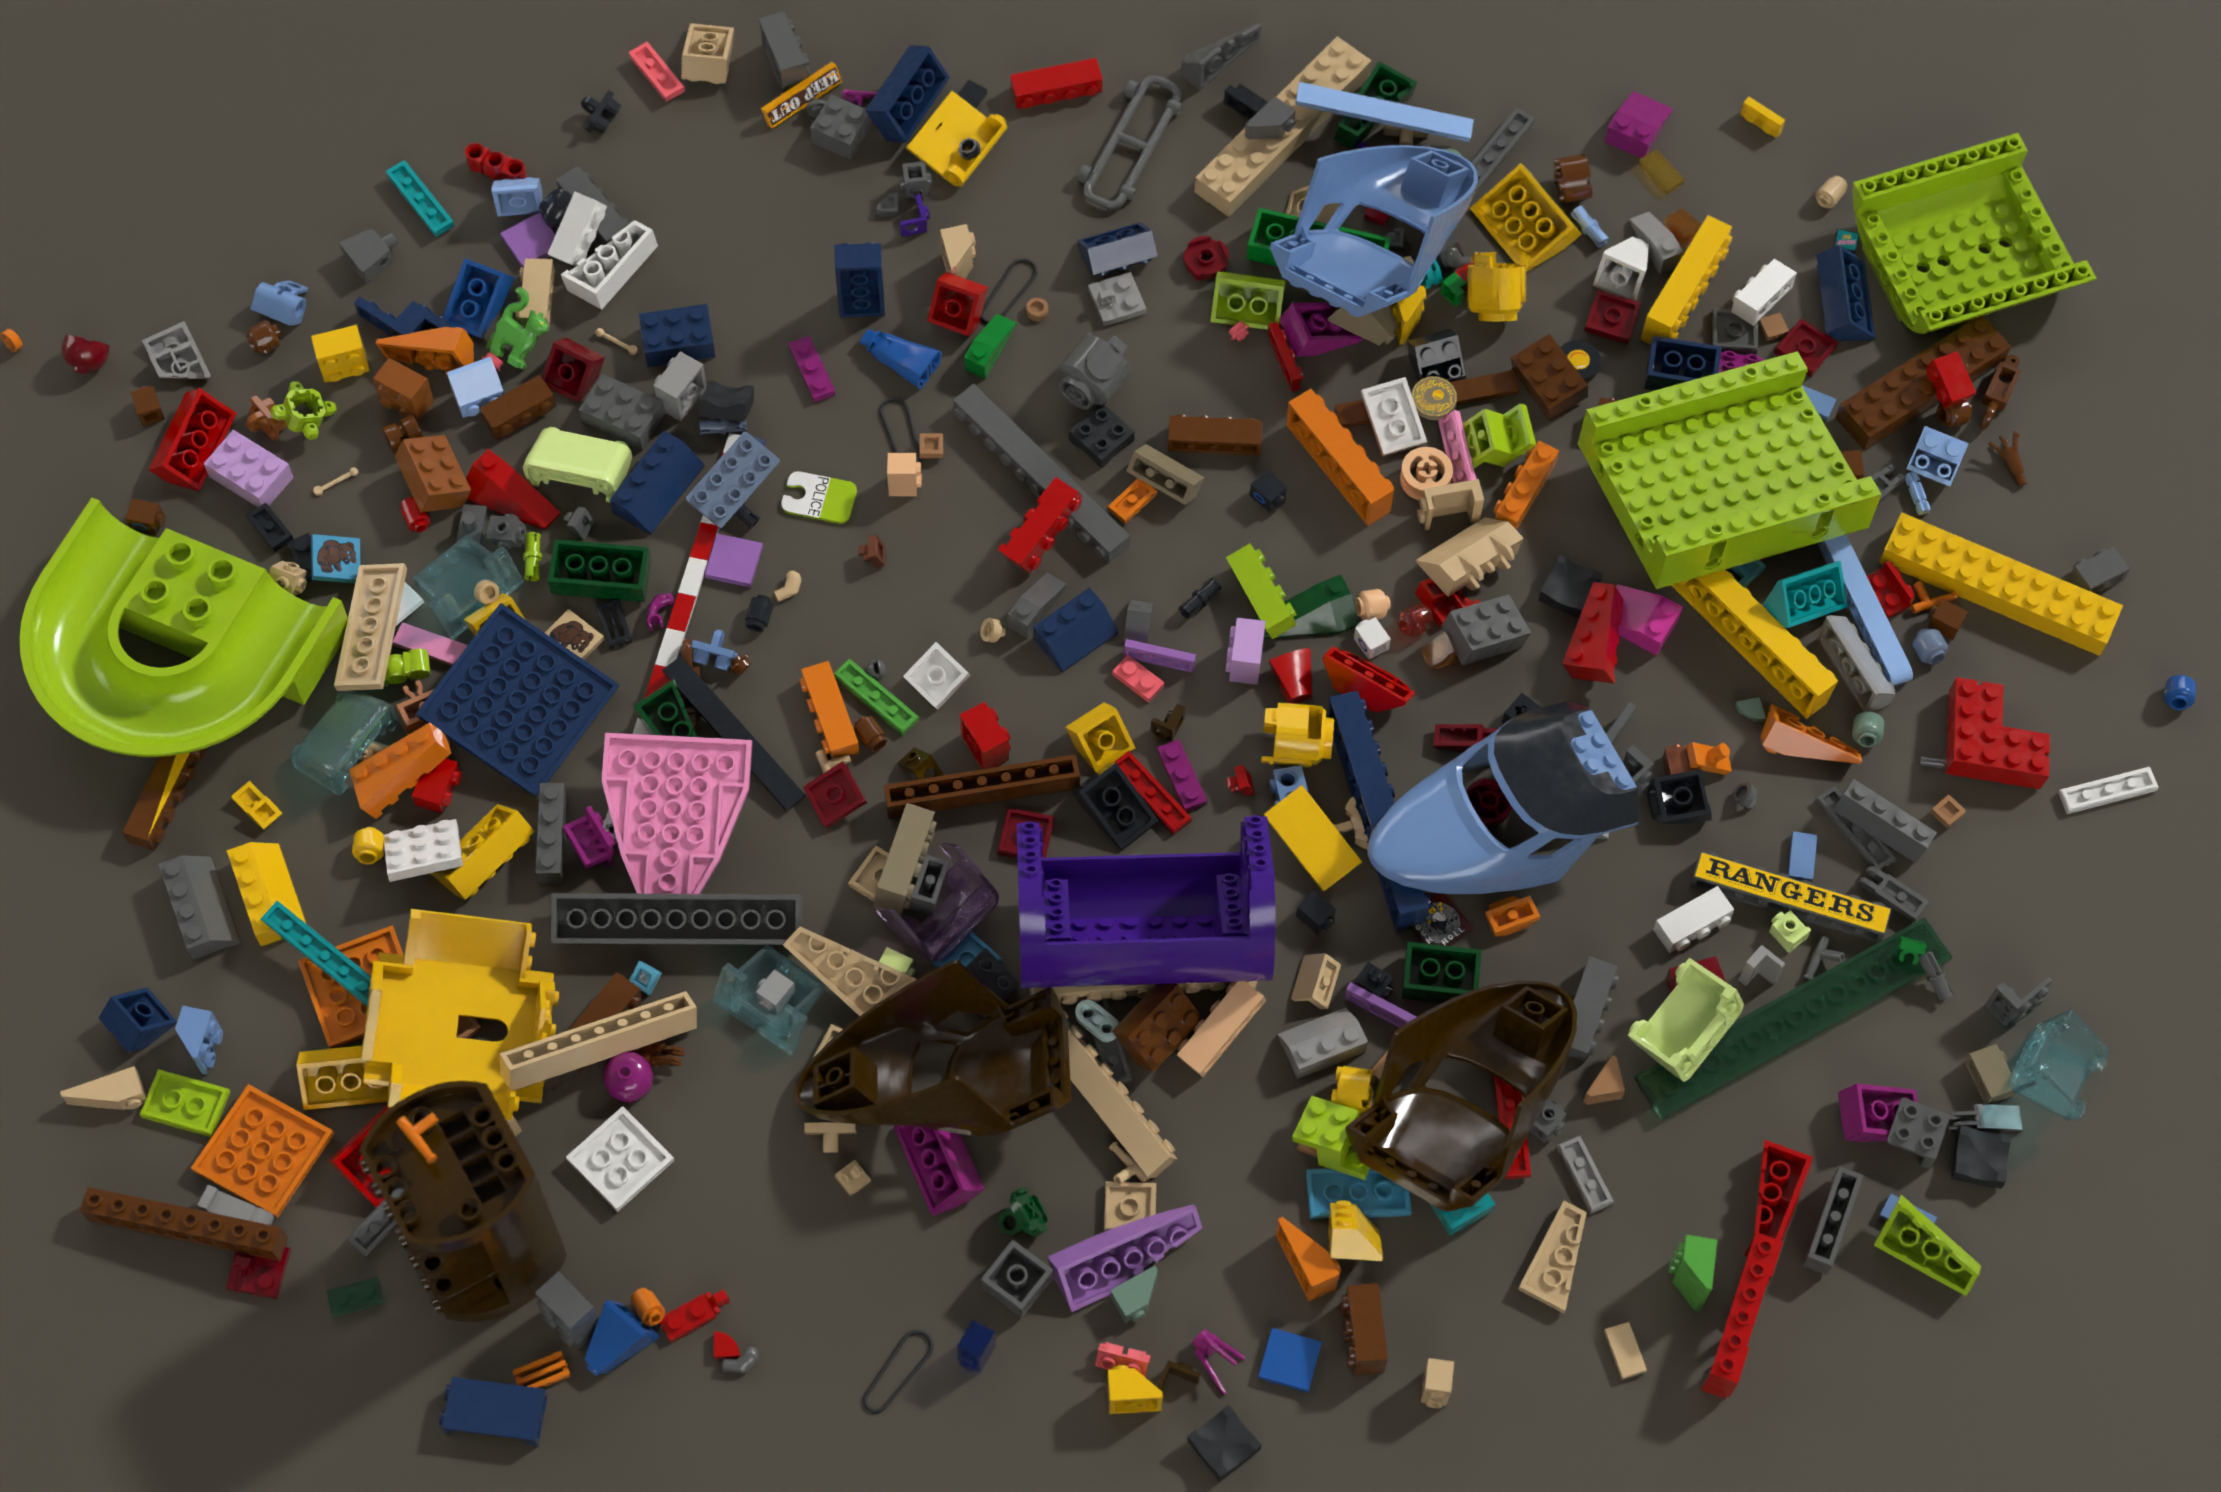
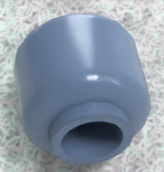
(1930, 646)

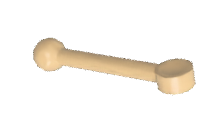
(632, 349)
(318, 490)

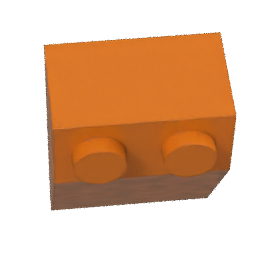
(1309, 1261)

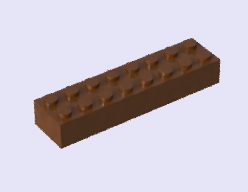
(1909, 392)

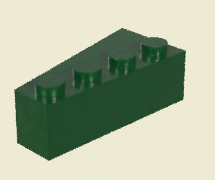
(1382, 84)
(665, 713)

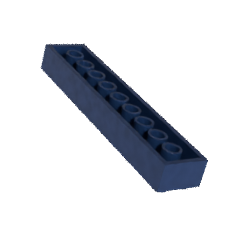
(1373, 796)

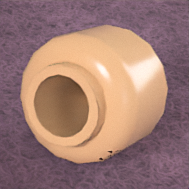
(1372, 604)

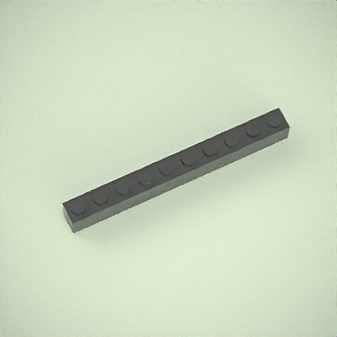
(1037, 470)

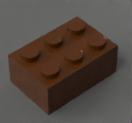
(1549, 377)
(1157, 1025)
(1364, 1329)

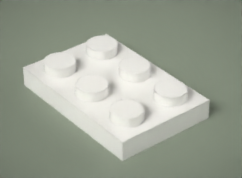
(1393, 416)

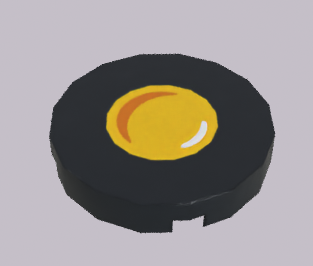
(1583, 357)

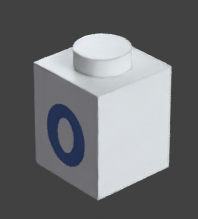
(1371, 638)

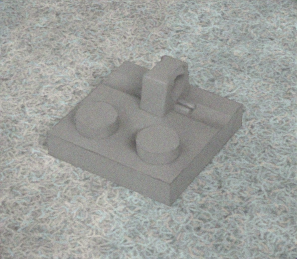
(1117, 299)

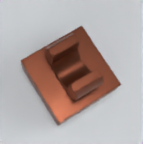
(874, 551)

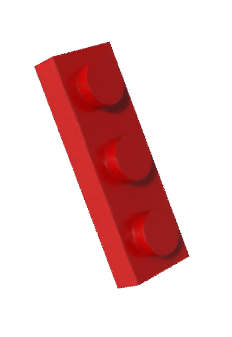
(1285, 356)

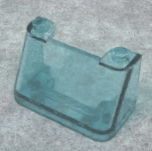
(343, 738)
(2057, 1063)

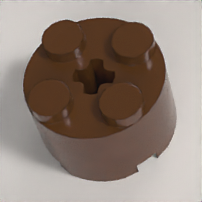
(1573, 179)

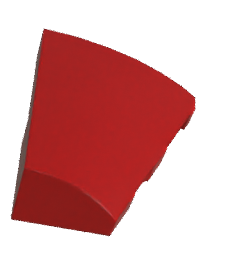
(1439, 602)
(1294, 674)

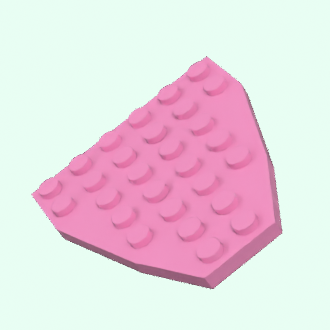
(674, 805)

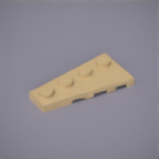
(1554, 1263)

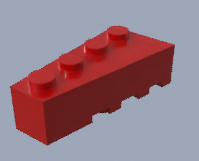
(1041, 526)
(1780, 1188)

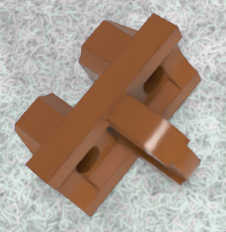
(261, 418)

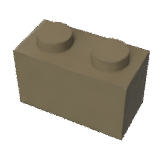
(1990, 1073)

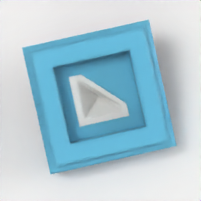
(645, 977)

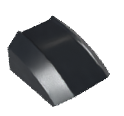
(1679, 798)

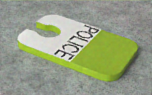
(824, 499)

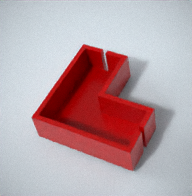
(1985, 748)

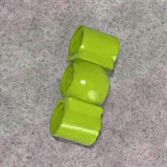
(410, 665)

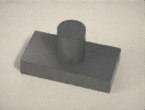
(472, 522)

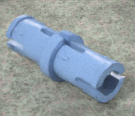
(1589, 226)

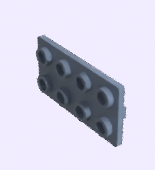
(732, 479)

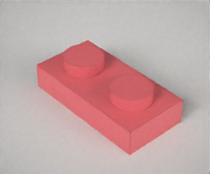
(1138, 678)

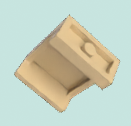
(1451, 500)

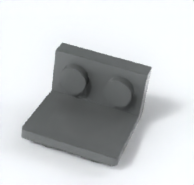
(1638, 767)
(2009, 1007)
(1918, 1130)

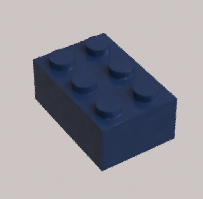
(676, 331)
(1679, 361)

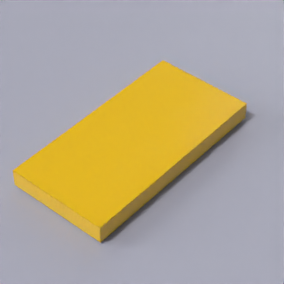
(1312, 838)

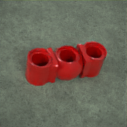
(487, 160)

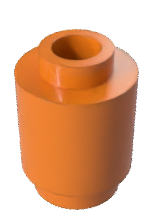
(647, 1307)

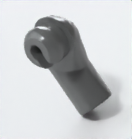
(743, 1363)

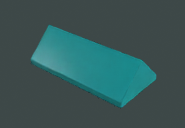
(1808, 595)

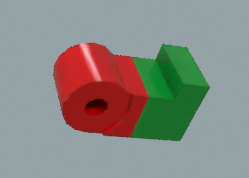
(1455, 286)

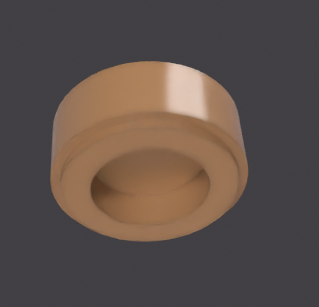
(1037, 309)

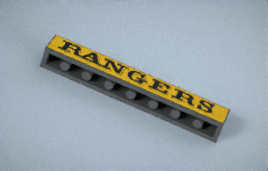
(1782, 894)

